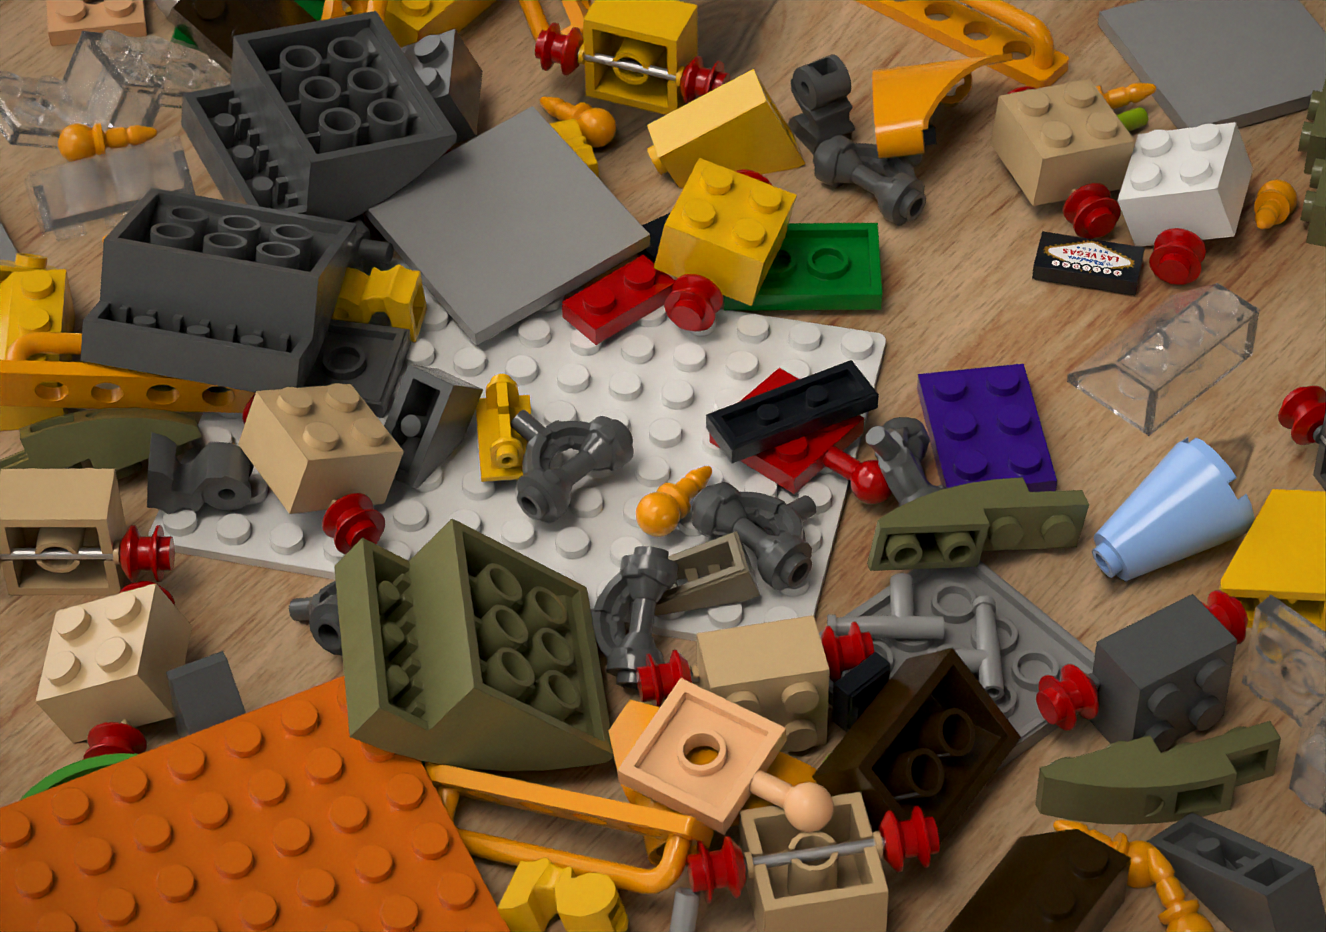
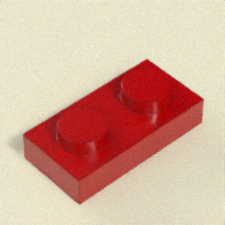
(618, 300)

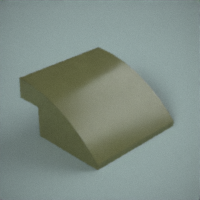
(470, 656)

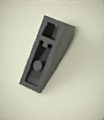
(1243, 879)

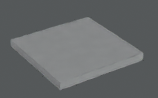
(1221, 56)
(507, 225)
(1027, 637)

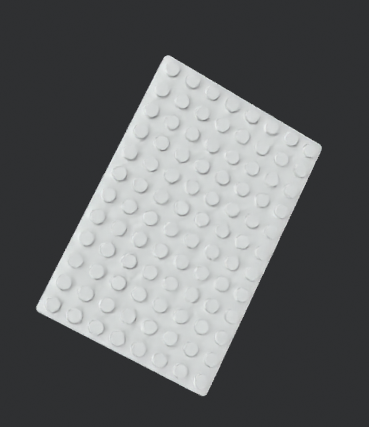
(646, 377)

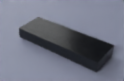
(791, 411)

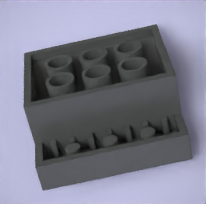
(317, 119)
(217, 291)

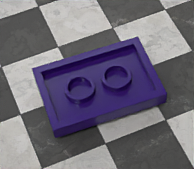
(985, 427)

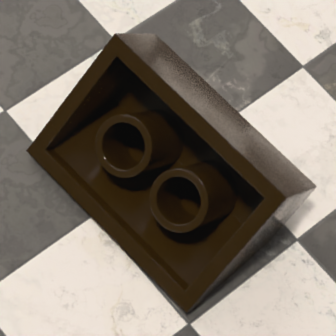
(216, 22)
(922, 743)
(1049, 886)

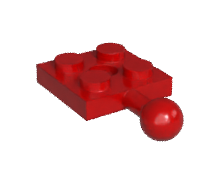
(803, 458)

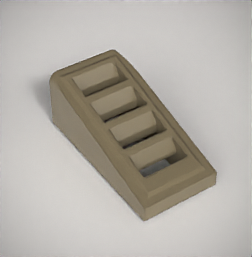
(727, 579)

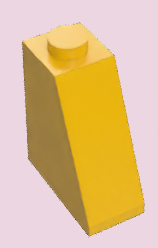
(729, 127)
(1283, 556)

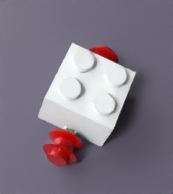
(1184, 191)

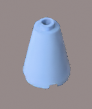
(1173, 514)

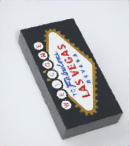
(1088, 263)

